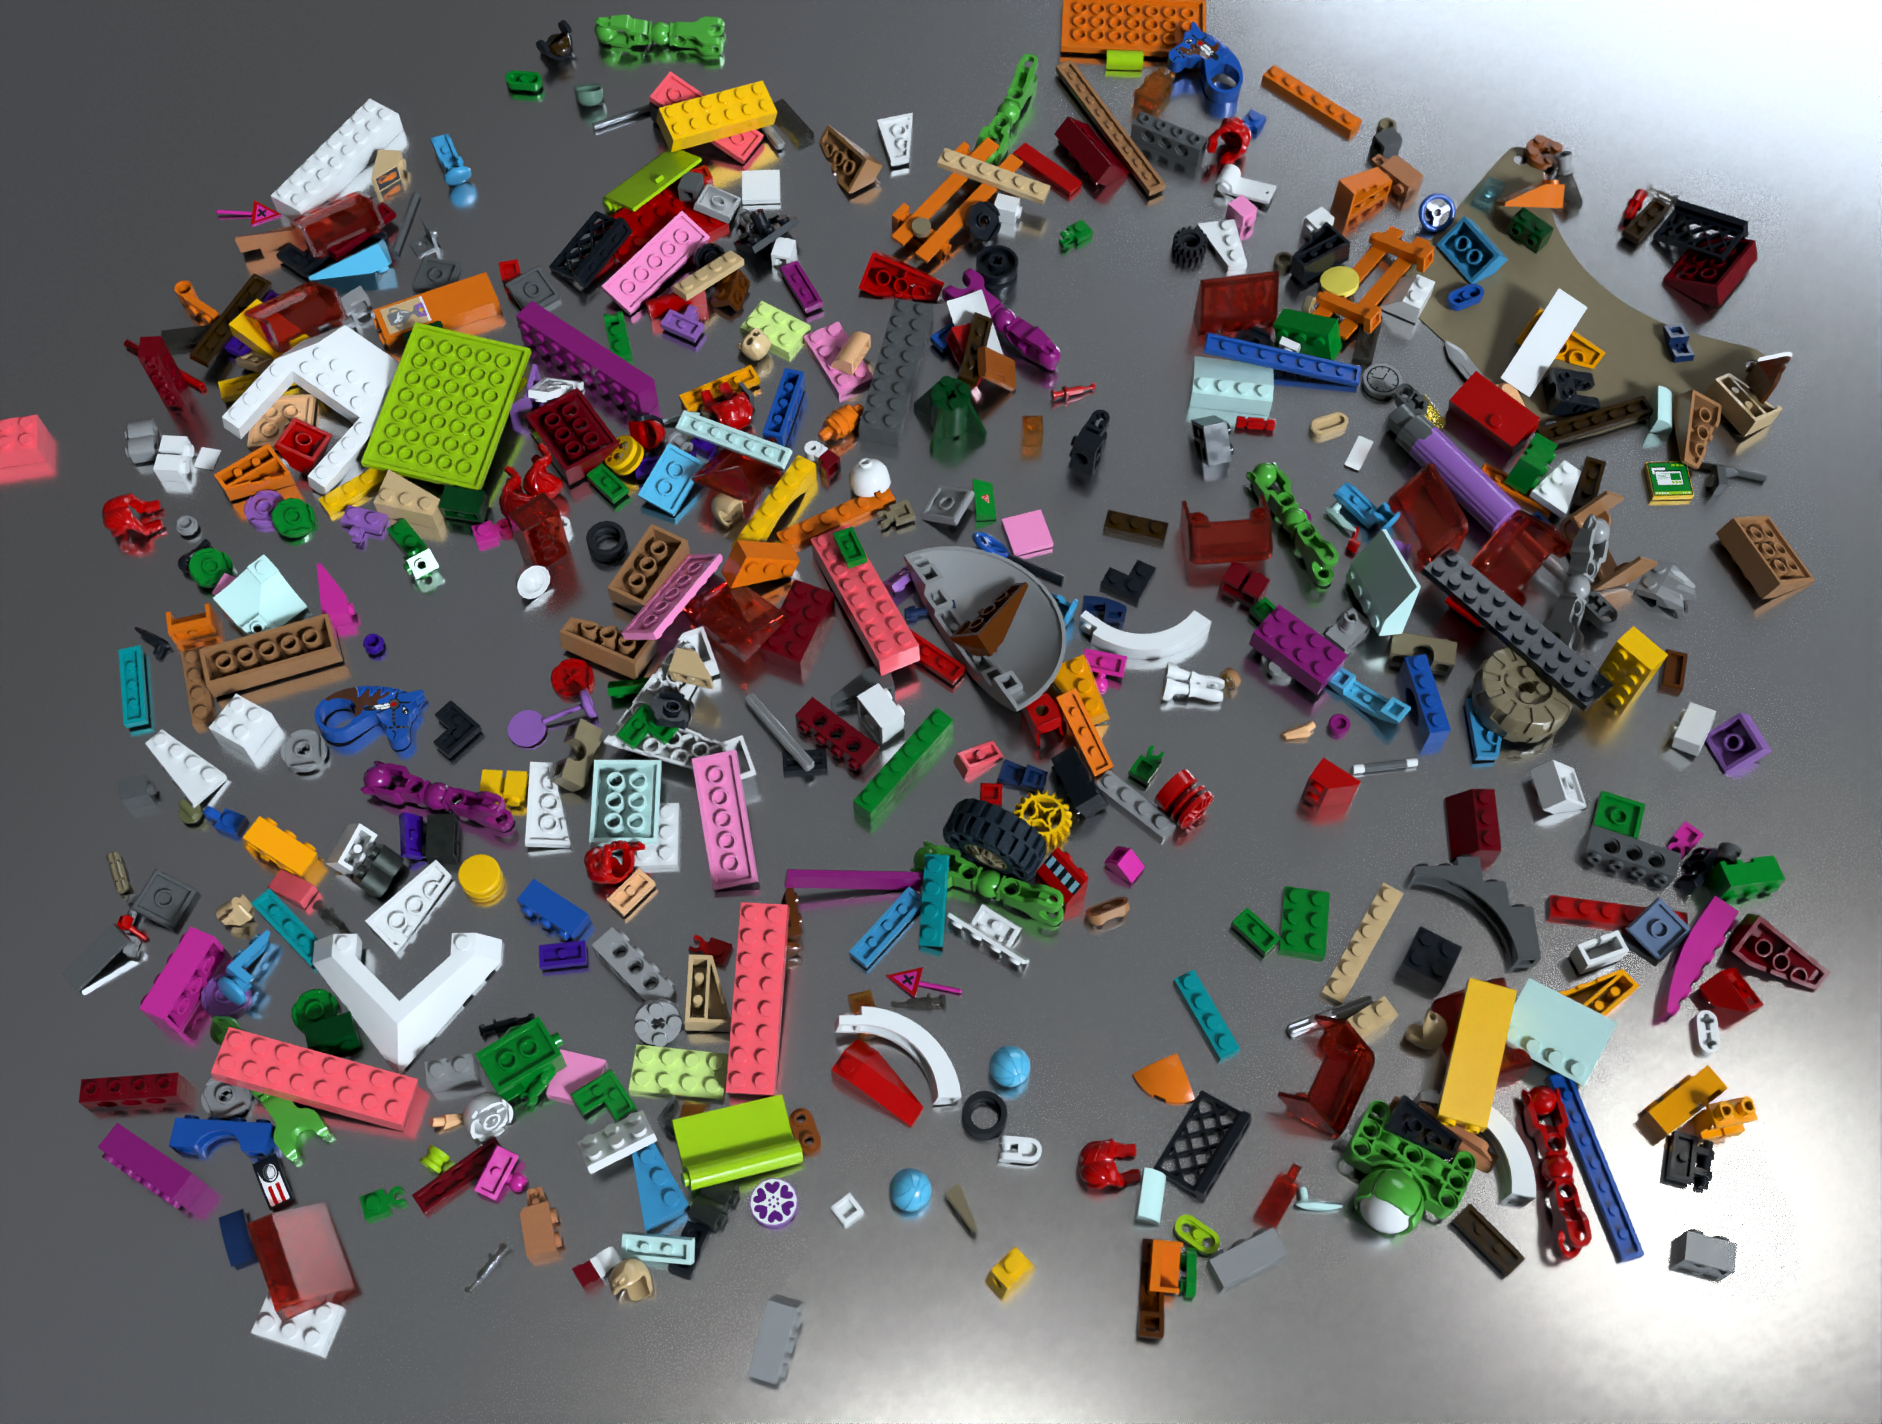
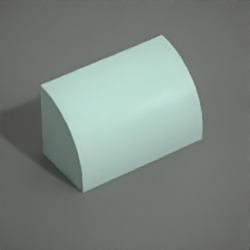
(1662, 411)
(1150, 1197)

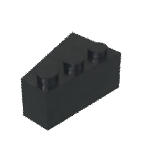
(1078, 782)

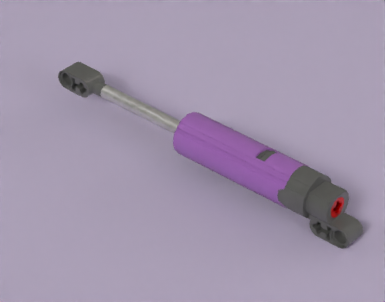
(1470, 484)

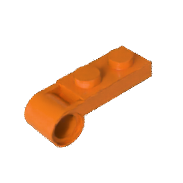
(194, 306)

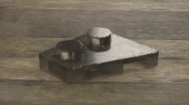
(1572, 198)

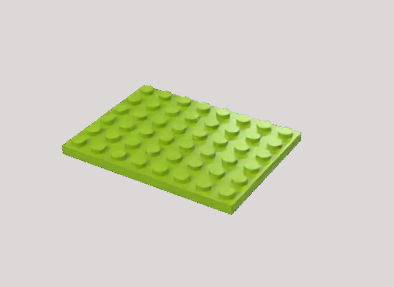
(446, 407)

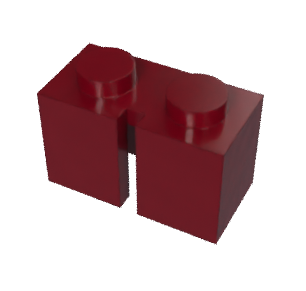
(1244, 584)

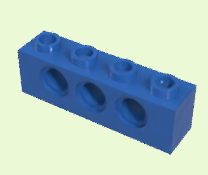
(785, 406)

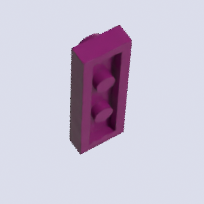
(801, 286)

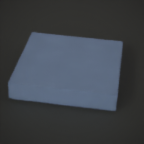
(1658, 929)

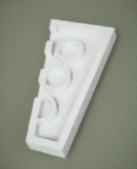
(187, 769)
(544, 810)
(406, 909)

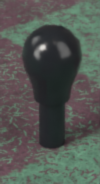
(184, 560)

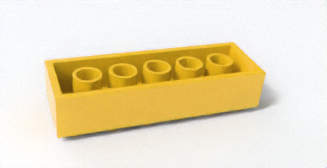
(716, 116)

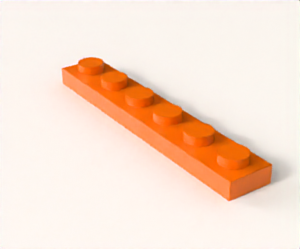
(1311, 100)
(834, 518)

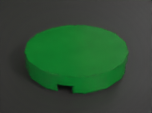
(293, 518)
(209, 566)
(313, 1007)

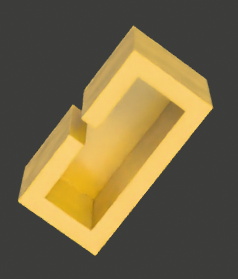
(512, 788)

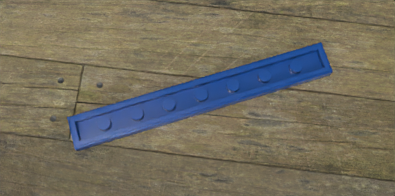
(1282, 359)
(1597, 1171)

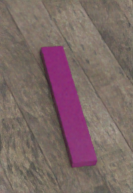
(853, 879)

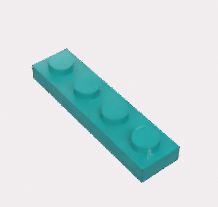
(133, 686)
(934, 900)
(286, 924)
(1206, 1015)

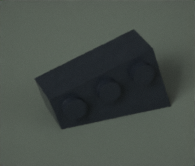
(1322, 252)

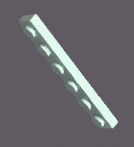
(734, 439)

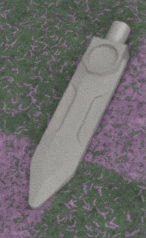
(1460, 360)

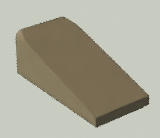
(958, 1204)

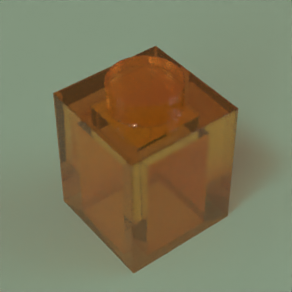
(1032, 430)

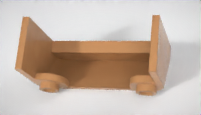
(1609, 573)

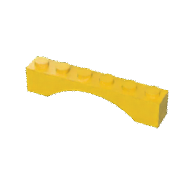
(790, 486)

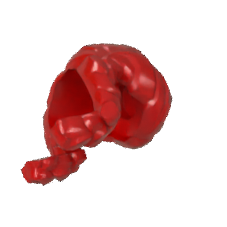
(1233, 133)
(733, 412)
(538, 479)
(512, 493)
(119, 518)
(607, 869)
(1098, 1165)

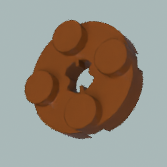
(1542, 144)

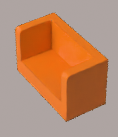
(192, 626)
(1164, 1266)

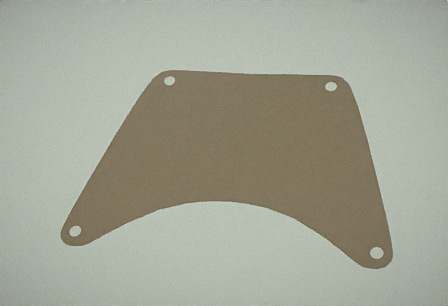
(1487, 331)

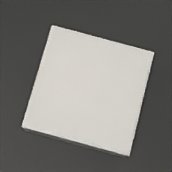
(846, 1209)

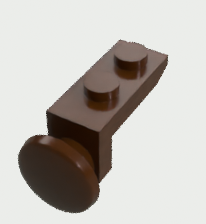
(795, 922)

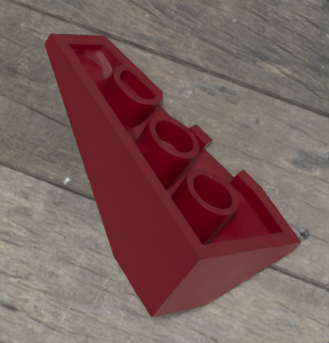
(1771, 951)

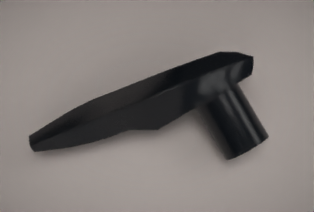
(160, 643)

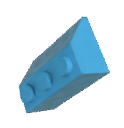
(1471, 251)

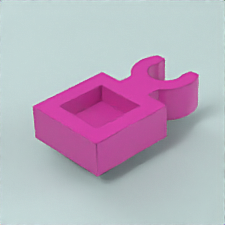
(487, 532)
(1685, 839)

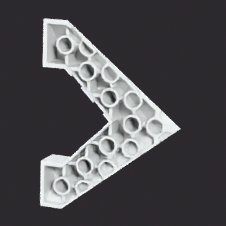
(684, 743)
(405, 1026)

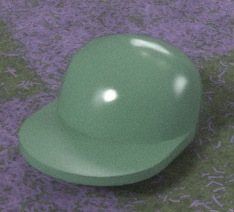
(588, 93)

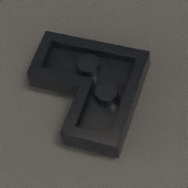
(299, 261)
(1129, 586)
(460, 729)

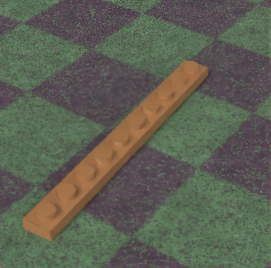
(1110, 128)

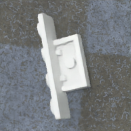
(994, 929)

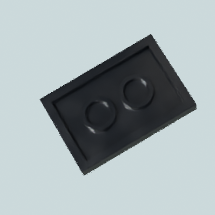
(764, 230)

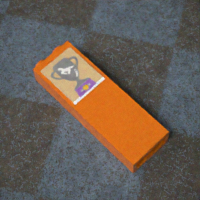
(451, 304)

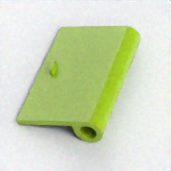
(650, 180)
(735, 1142)

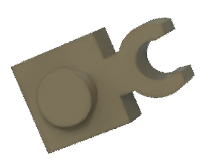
(898, 513)

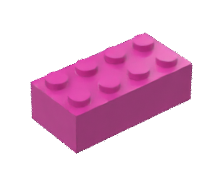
(183, 979)

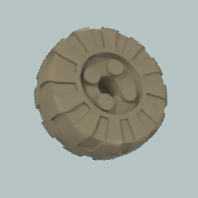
(1517, 699)

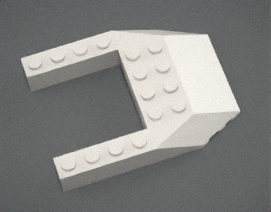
(338, 371)

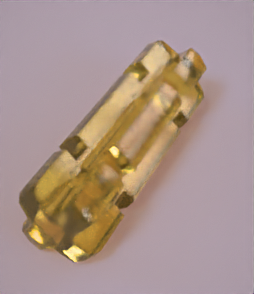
(1434, 415)

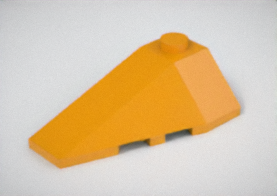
(1575, 350)

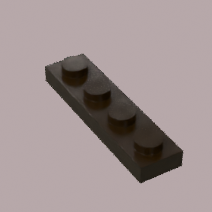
(977, 337)

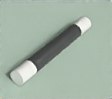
(1386, 765)

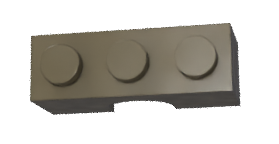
(1439, 652)
(584, 740)

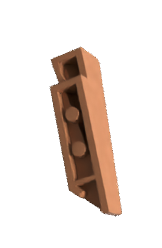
(268, 240)
(1470, 1142)

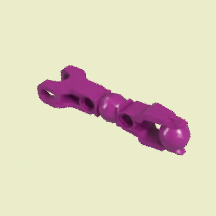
(1028, 339)
(473, 805)

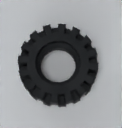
(1189, 253)

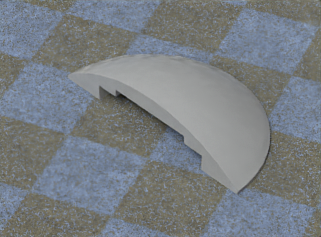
(973, 578)

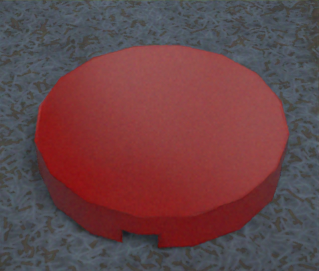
(571, 678)

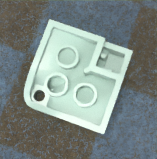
(260, 598)

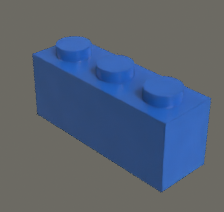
(553, 911)

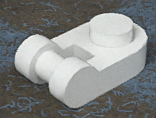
(1028, 1150)

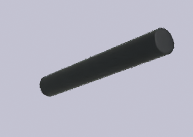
(1037, 568)

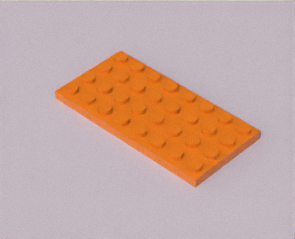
(1128, 25)

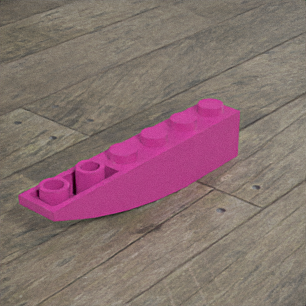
(1695, 952)

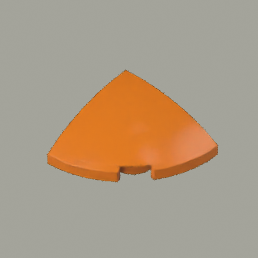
(1166, 1080)

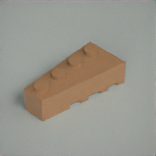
(607, 646)

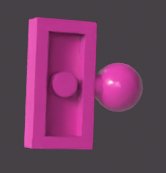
(1105, 664)
(498, 1172)

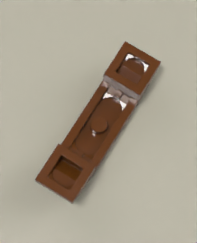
(1150, 1303)

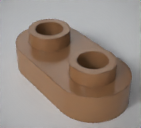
(1107, 910)

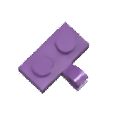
(683, 325)
(363, 521)

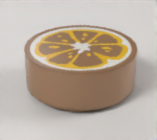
(1231, 678)

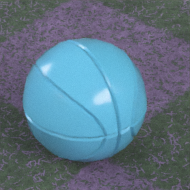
(1009, 1066)
(910, 1189)

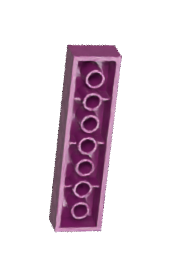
(587, 359)

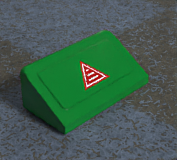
(983, 500)

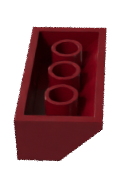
(1090, 152)

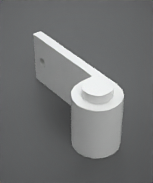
(1233, 184)

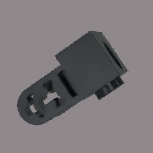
(1561, 393)
(1089, 443)

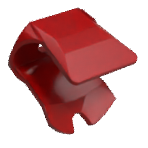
(1043, 724)

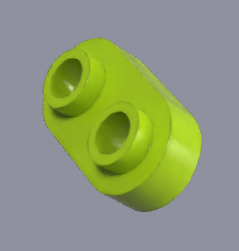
(1197, 1234)

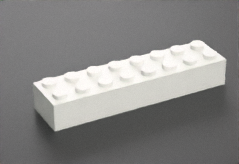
(338, 160)

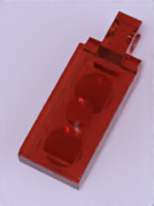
(1279, 1197)

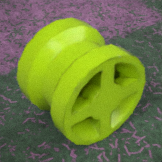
(434, 1159)

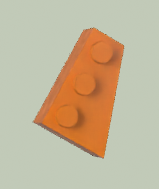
(1360, 191)
(254, 473)
(759, 562)

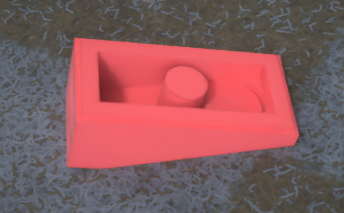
(977, 758)
(293, 888)

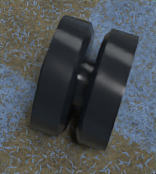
(999, 269)

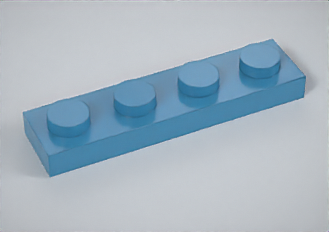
(887, 927)

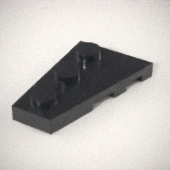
(1421, 1128)

